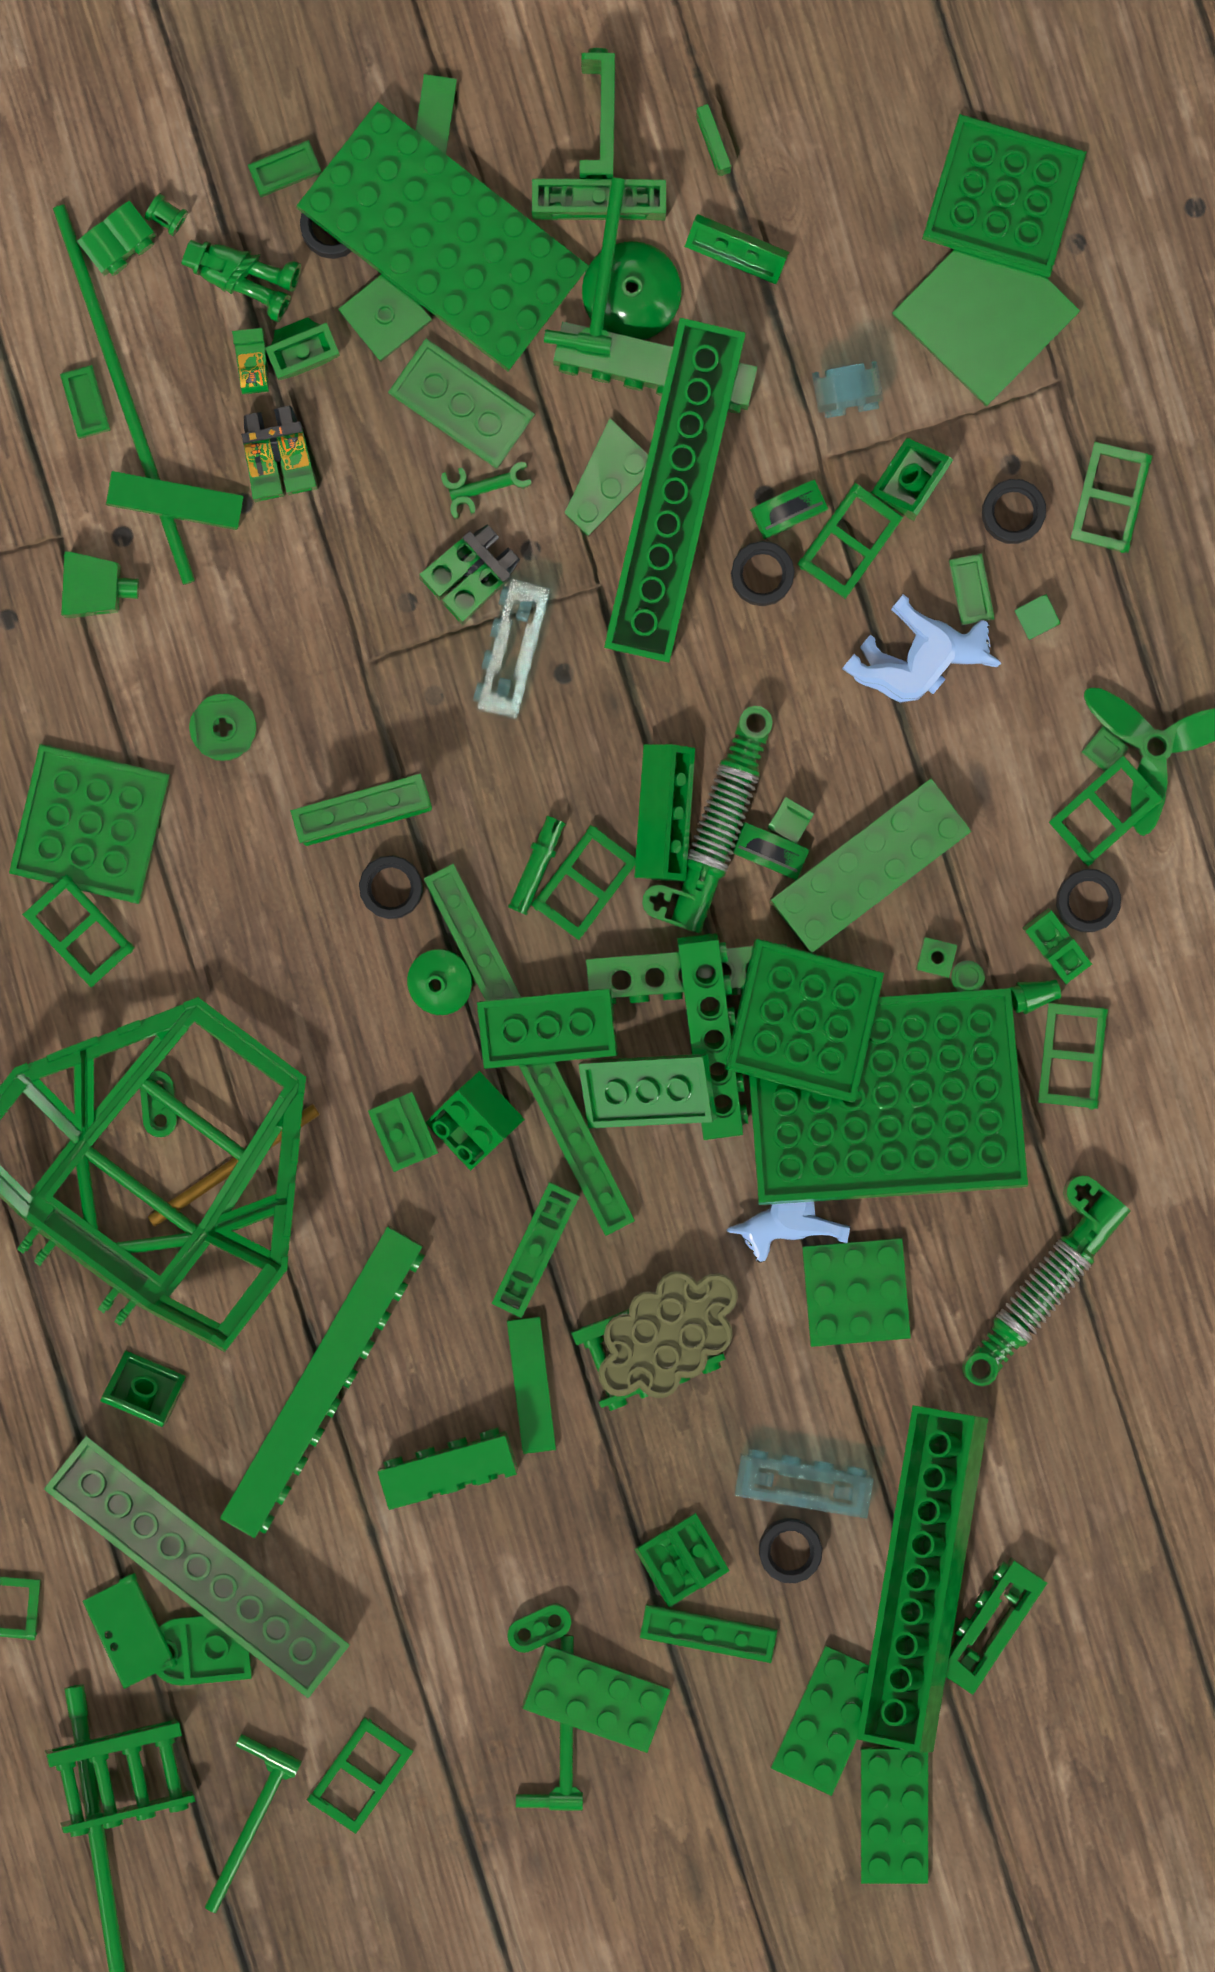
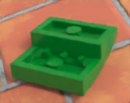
(682, 1559)

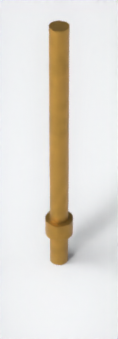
(219, 1175)

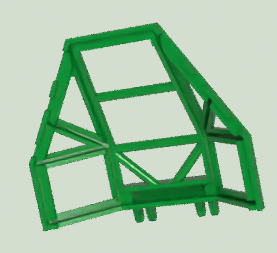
(113, 1260)

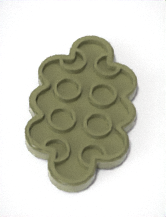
(668, 1334)

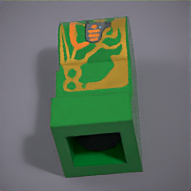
(251, 360)

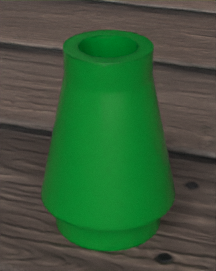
(1034, 994)

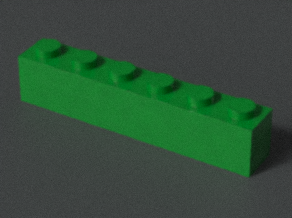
(639, 365)

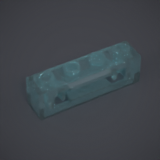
(525, 595)
(791, 1466)

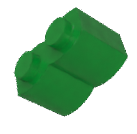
(117, 239)

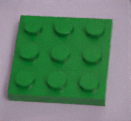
(856, 1292)

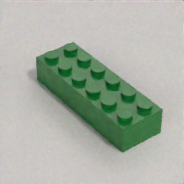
(870, 866)

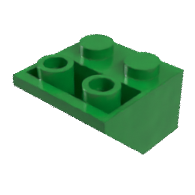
(474, 1120)

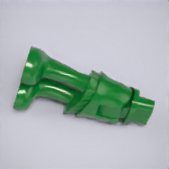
(230, 267)

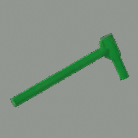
(595, 338)
(281, 1767)
(565, 1796)

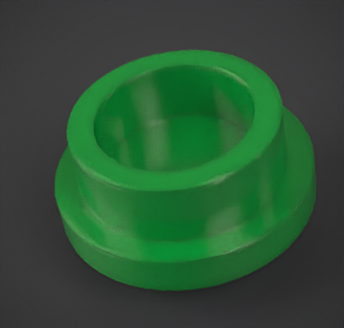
(967, 976)

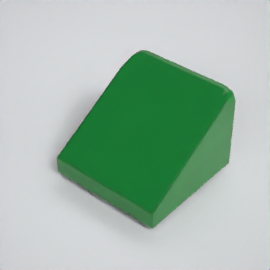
(1037, 617)

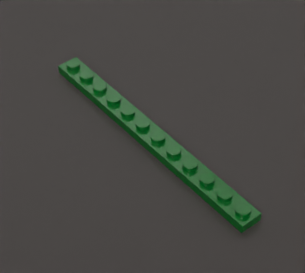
(542, 1078)

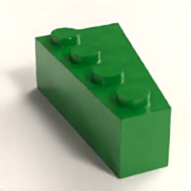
(447, 1469)

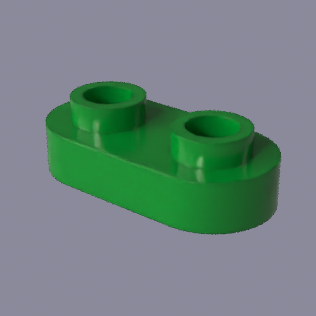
(152, 1107)
(539, 1627)

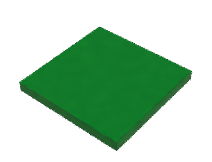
(1004, 195)
(984, 319)
(89, 823)
(804, 1020)

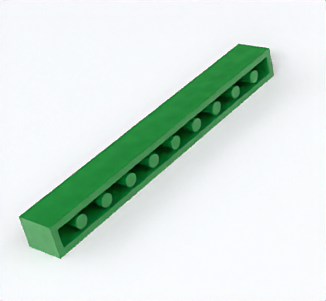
(322, 1381)

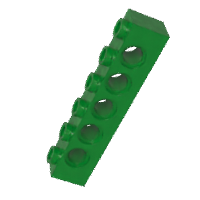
(693, 953)
(602, 969)

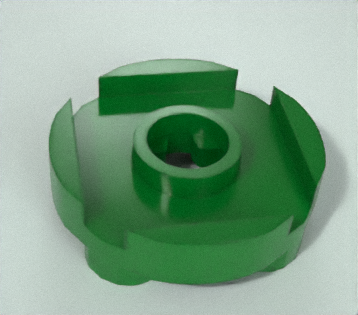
(237, 741)

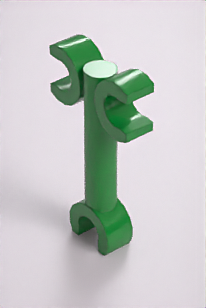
(460, 492)

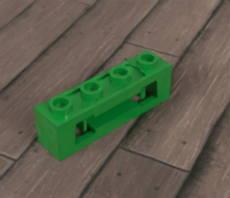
(590, 197)
(535, 1249)
(986, 1605)

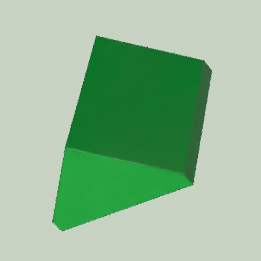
(911, 478)
(143, 1389)

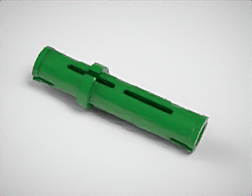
(537, 864)

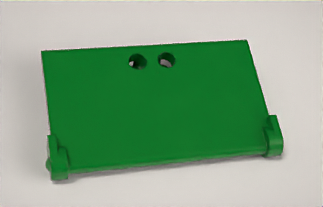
(131, 1631)

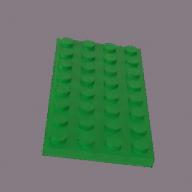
(442, 236)

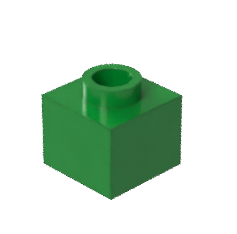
(925, 963)

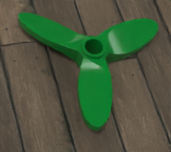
(1132, 728)

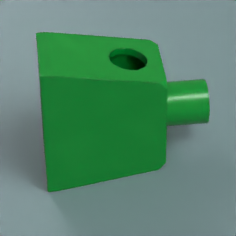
(93, 586)

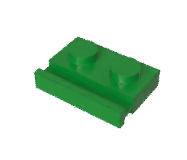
(403, 1131)

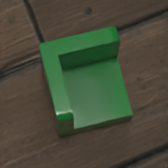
(790, 820)

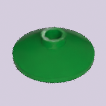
(452, 974)

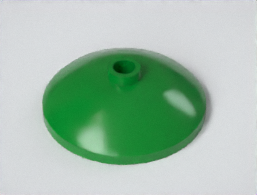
(651, 306)

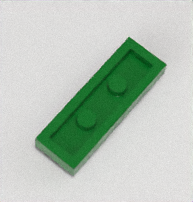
(736, 249)

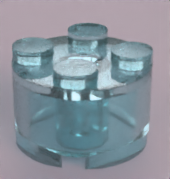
(848, 388)

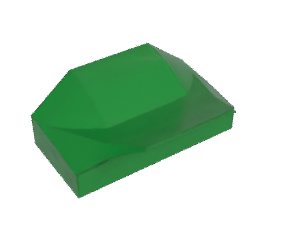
(301, 348)

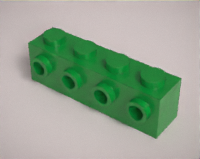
(664, 812)

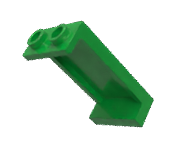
(602, 63)

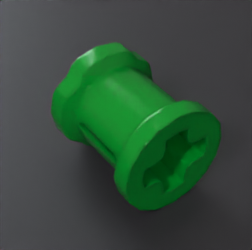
(166, 214)

